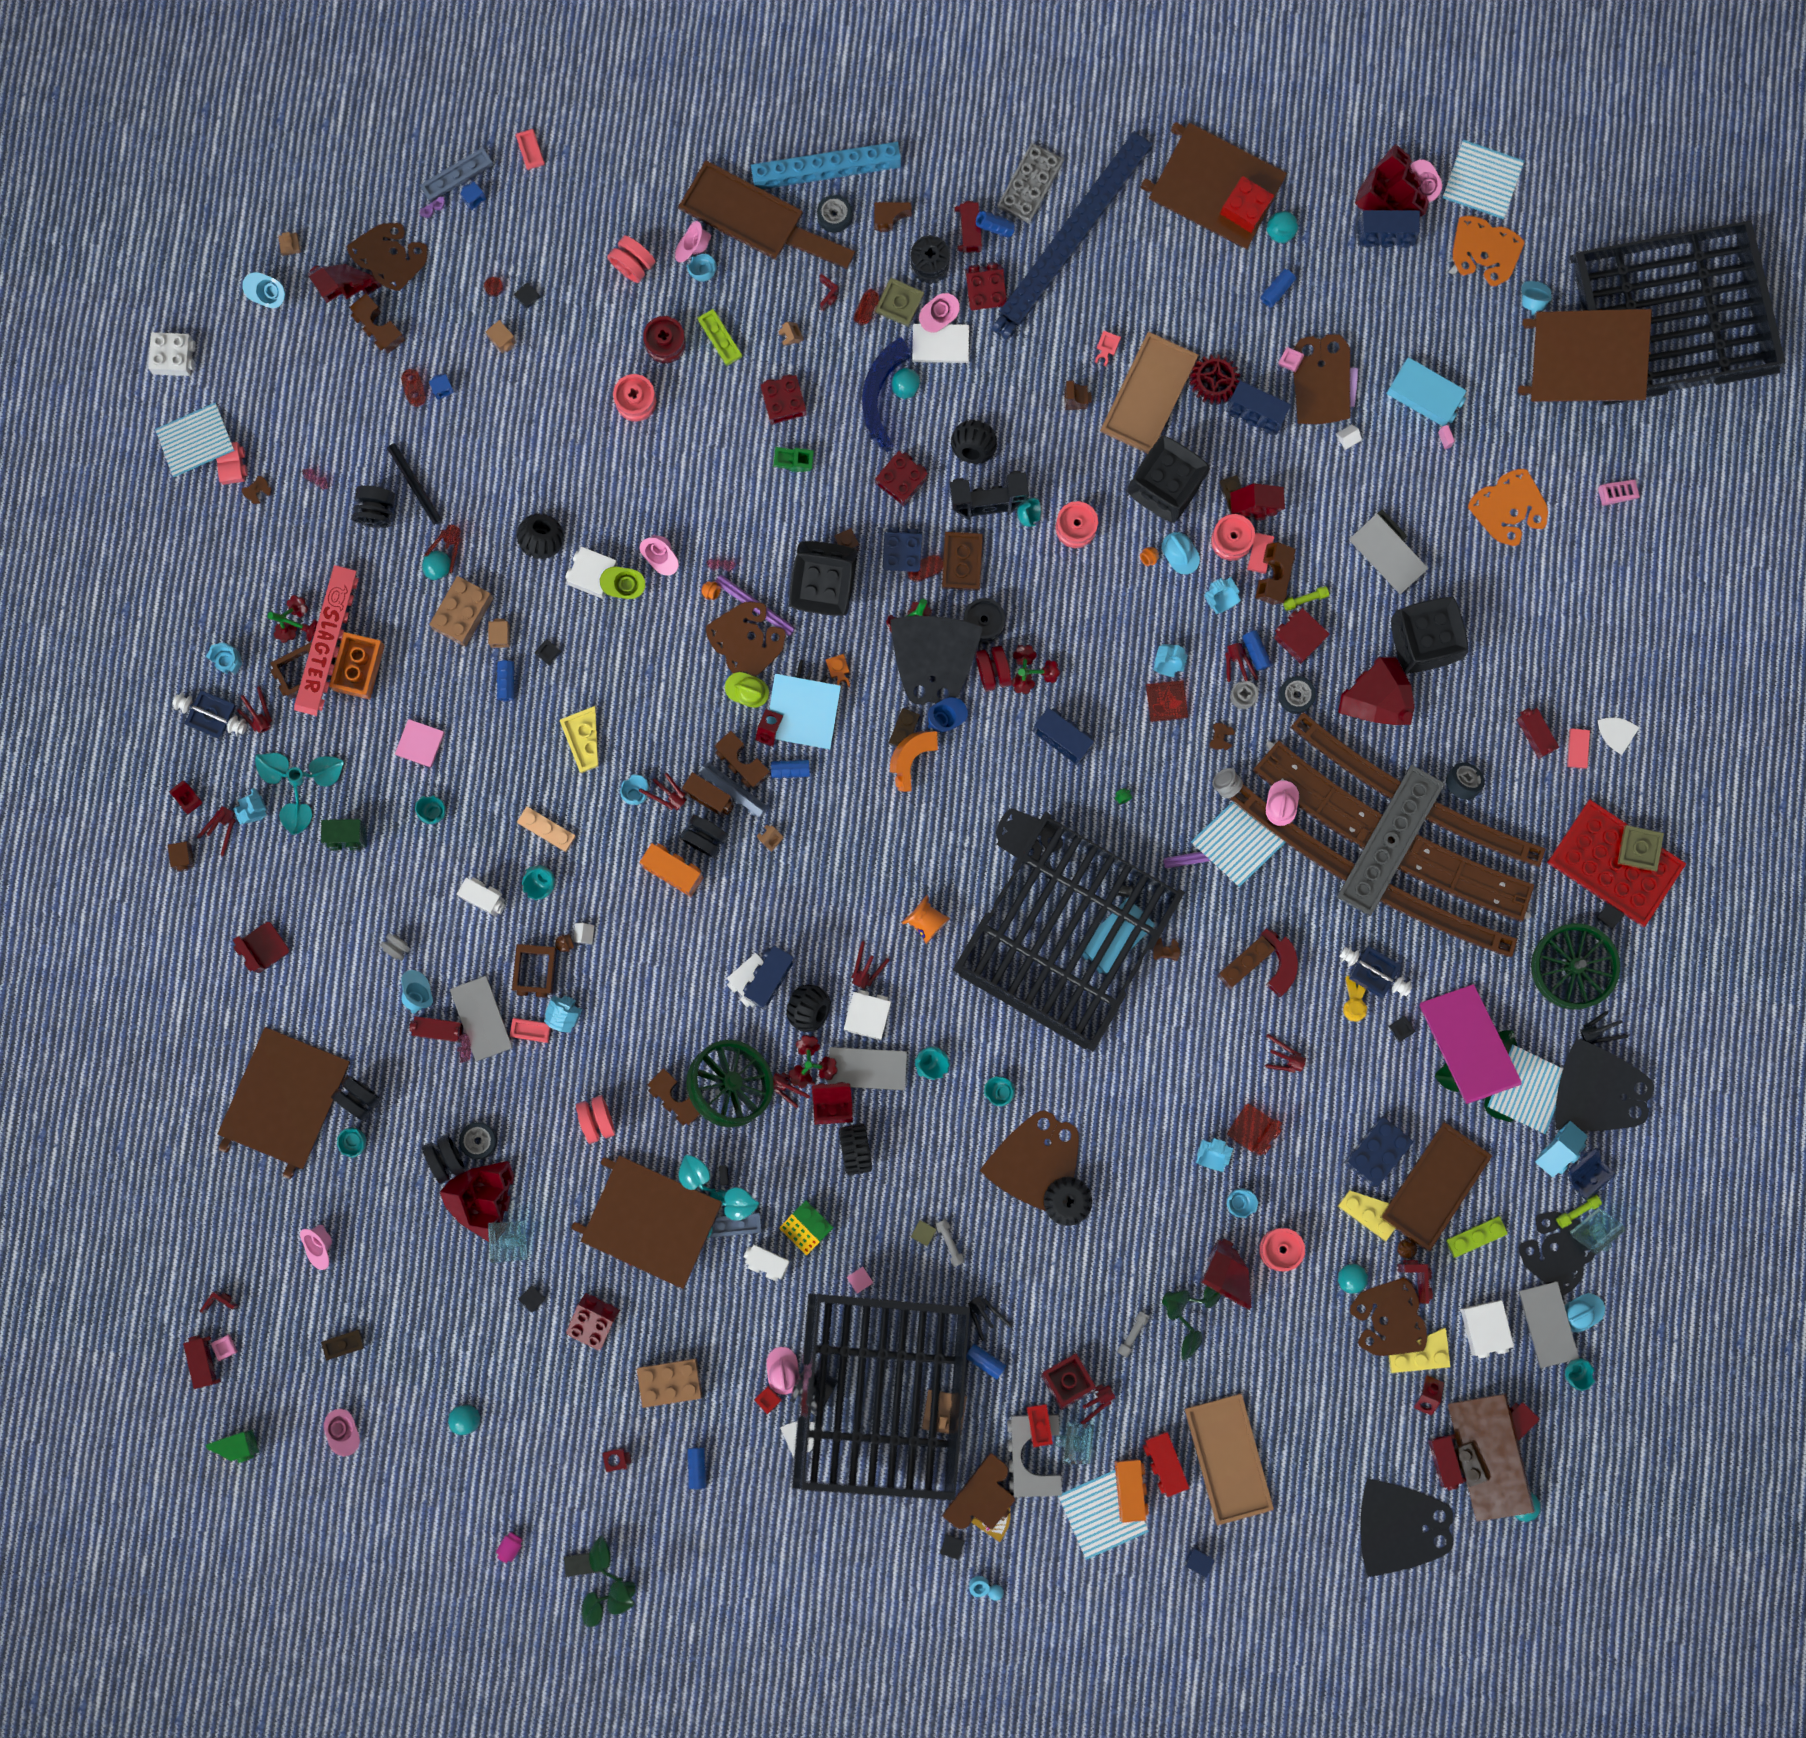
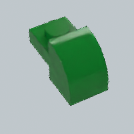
(794, 459)

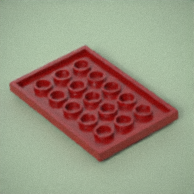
(1591, 859)

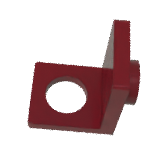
(831, 297)
(767, 732)
(223, 1298)
(1431, 1394)
(625, 1459)

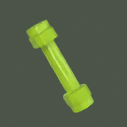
(1321, 593)
(1565, 1219)

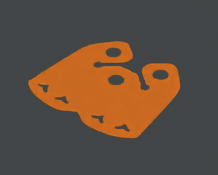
(1486, 239)
(1504, 497)

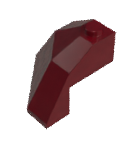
(1392, 185)
(341, 279)
(1380, 695)
(479, 1196)
(1228, 1274)

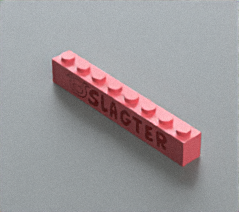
(325, 640)

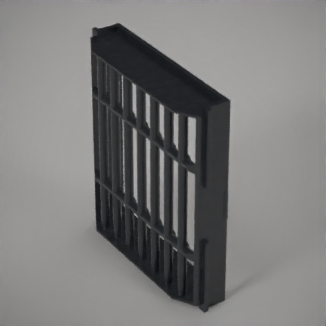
(1757, 300)
(1049, 965)
(956, 1411)

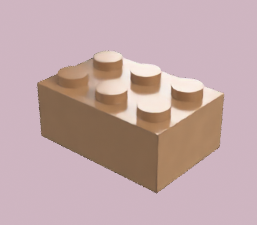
(461, 611)
(669, 1383)

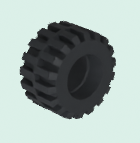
(855, 1149)

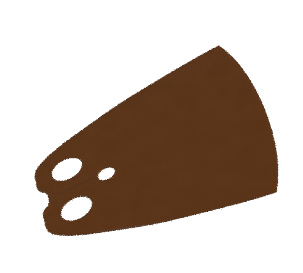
(1027, 1166)

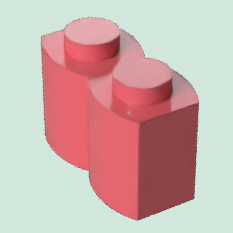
(231, 466)

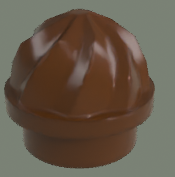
(564, 943)
(1407, 1248)

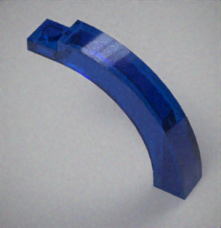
(884, 364)

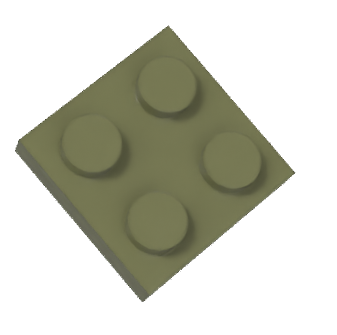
(899, 302)
(1640, 848)

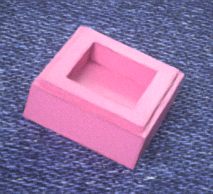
(1291, 359)
(1446, 437)
(860, 1280)
(224, 1347)

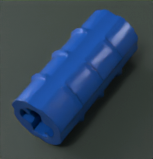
(995, 224)
(1278, 288)
(1256, 650)
(505, 680)
(790, 769)
(985, 1361)
(696, 1468)

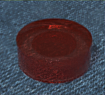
(493, 286)

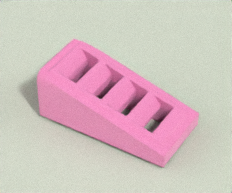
(1604, 495)

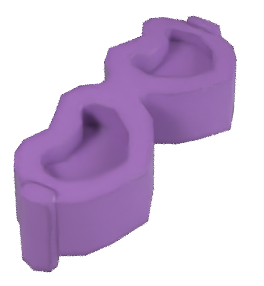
(435, 205)

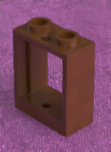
(277, 674)
(708, 795)
(534, 950)

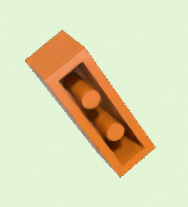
(1131, 1490)

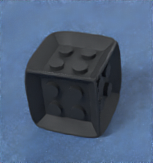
(1168, 479)
(822, 578)
(1429, 635)

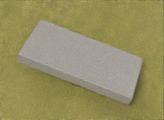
(1030, 183)
(1388, 554)
(481, 1018)
(870, 1068)
(1548, 1324)

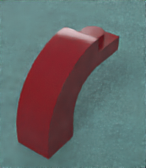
(1287, 961)

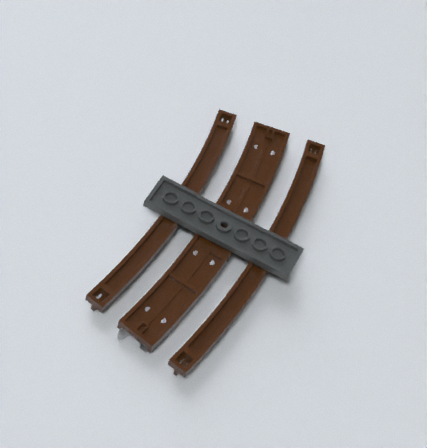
(1392, 840)

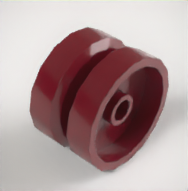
(664, 350)
(994, 668)

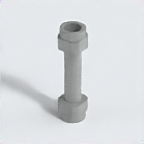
(956, 1258)
(1142, 1319)

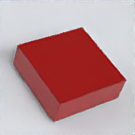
(767, 1399)

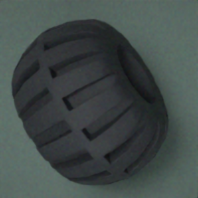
(974, 442)
(540, 536)
(808, 1008)
(1057, 1193)

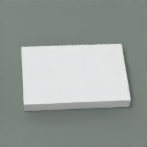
(944, 346)

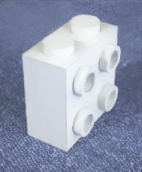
(171, 354)
(587, 571)
(481, 897)
(742, 975)
(867, 1015)
(764, 1260)

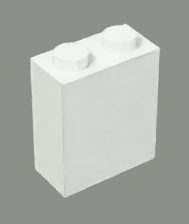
(1487, 1328)

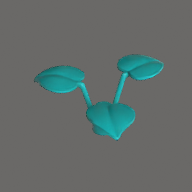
(273, 767)
(737, 1200)

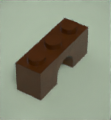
(386, 336)
(1281, 559)
(753, 773)
(1245, 962)
(662, 1086)

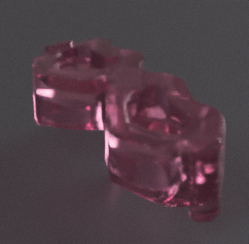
(311, 476)
(716, 564)
(465, 1049)

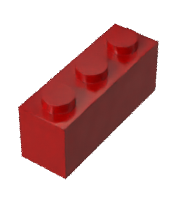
(1165, 1464)

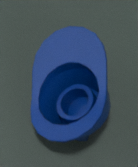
(947, 714)

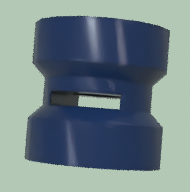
(1004, 327)

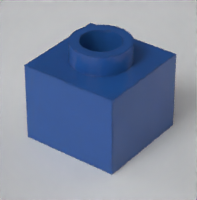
(472, 195)
(441, 386)

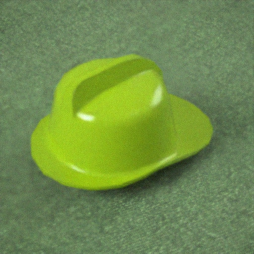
(622, 582)
(746, 690)

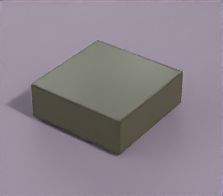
(923, 1233)

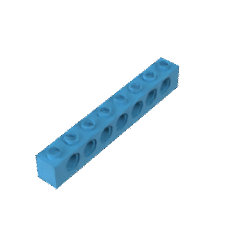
(826, 165)

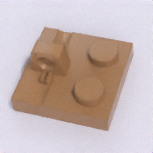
(943, 1412)

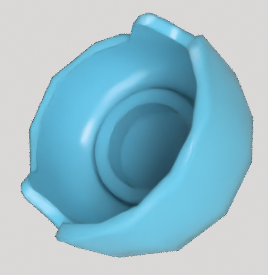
(702, 267)
(630, 790)
(1242, 1203)

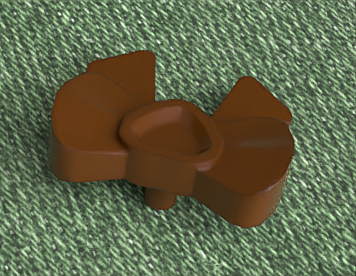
(259, 485)
(1219, 731)
(1166, 952)

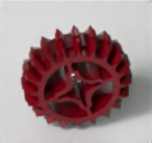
(1207, 378)

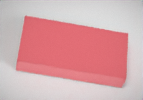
(530, 149)
(1257, 553)
(1578, 748)
(530, 1030)

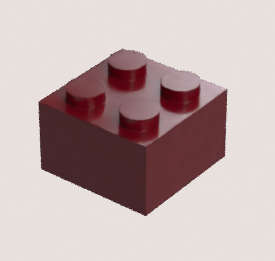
(1257, 501)
(1068, 1381)

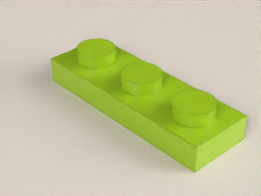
(719, 337)
(1476, 1237)

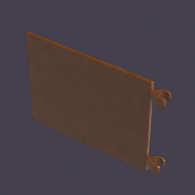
(1203, 177)
(1590, 355)
(283, 1099)
(650, 1221)

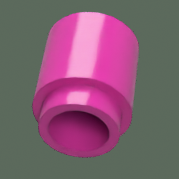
(509, 1548)

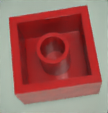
(1246, 204)

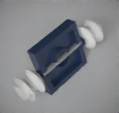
(210, 714)
(1375, 972)

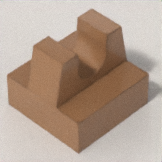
(289, 243)
(792, 333)
(770, 838)

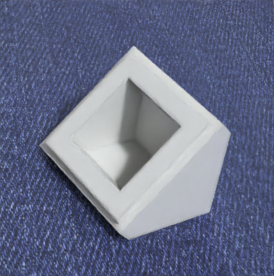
(1349, 436)
(583, 933)

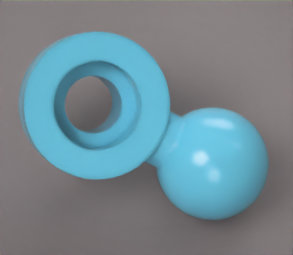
(994, 1592)

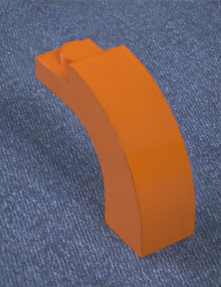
(906, 753)

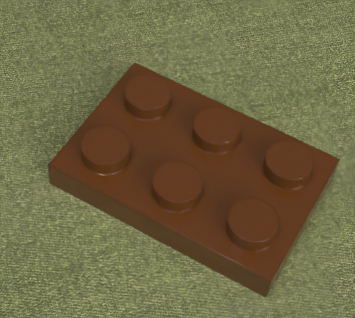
(962, 561)

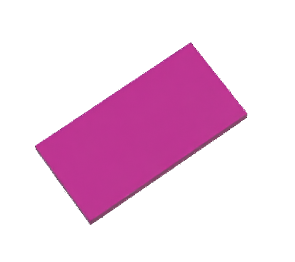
(1470, 1044)

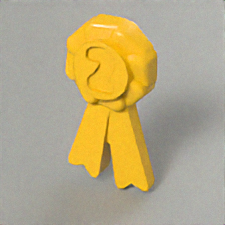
(1354, 1008)

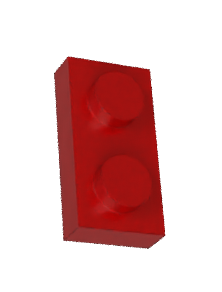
(1039, 1425)

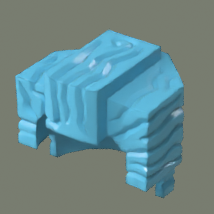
(1222, 595)
(225, 658)
(1170, 659)
(250, 808)
(562, 1014)
(1214, 1154)

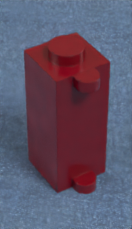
(969, 231)
(1537, 732)
(436, 1029)
(200, 1362)
(1446, 1462)

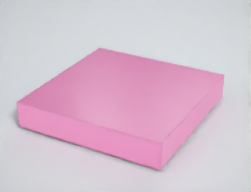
(419, 743)

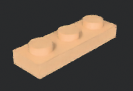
(546, 829)

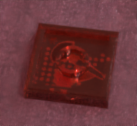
(1166, 701)

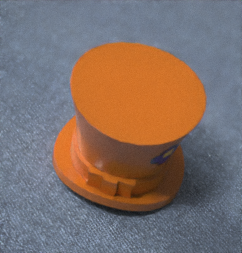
(926, 920)

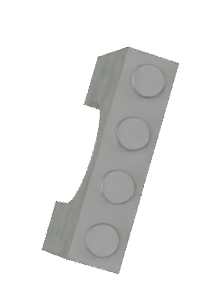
(1024, 1482)

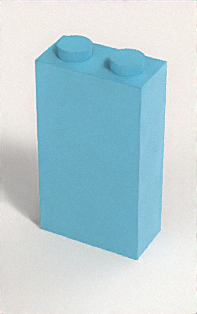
(1427, 392)
(1118, 942)

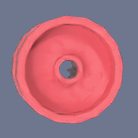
(631, 259)
(630, 387)
(1225, 529)
(1079, 535)
(595, 1119)
(1270, 1247)

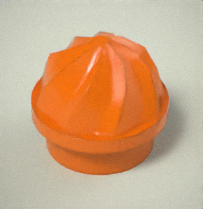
(1149, 556)
(710, 590)

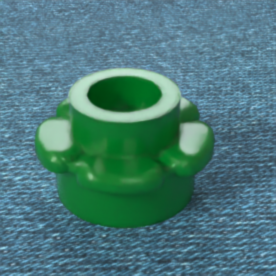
(1123, 796)

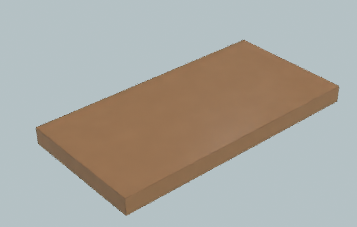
(1149, 392)
(1228, 1459)

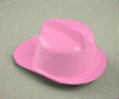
(1429, 179)
(693, 242)
(939, 312)
(659, 554)
(1282, 803)
(316, 1245)
(782, 1370)
(341, 1432)

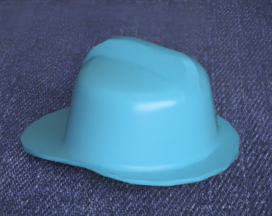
(264, 289)
(1535, 296)
(1180, 553)
(416, 991)
(1584, 1312)

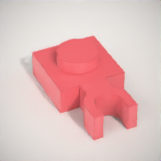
(1107, 345)

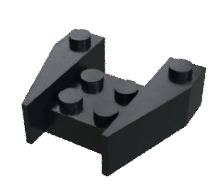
(989, 501)

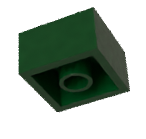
(344, 834)

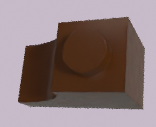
(888, 213)
(1076, 396)

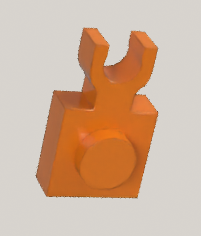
(838, 668)

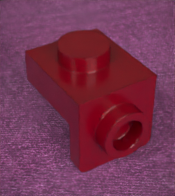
(186, 797)

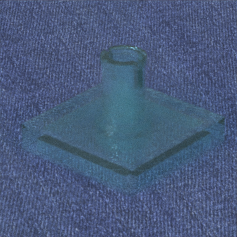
(1598, 1231)
(507, 1241)
(1077, 1443)

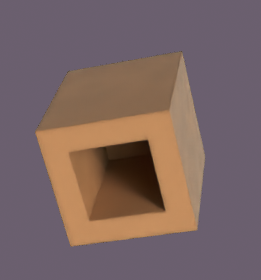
(501, 337)
(499, 633)

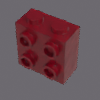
(783, 399)
(901, 478)
(1301, 635)

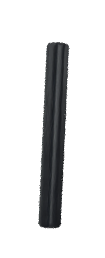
(414, 484)

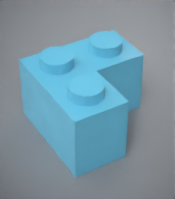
(1562, 1150)

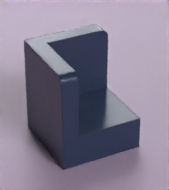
(1199, 1562)

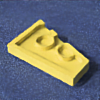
(582, 738)
(1367, 1212)
(1433, 1357)

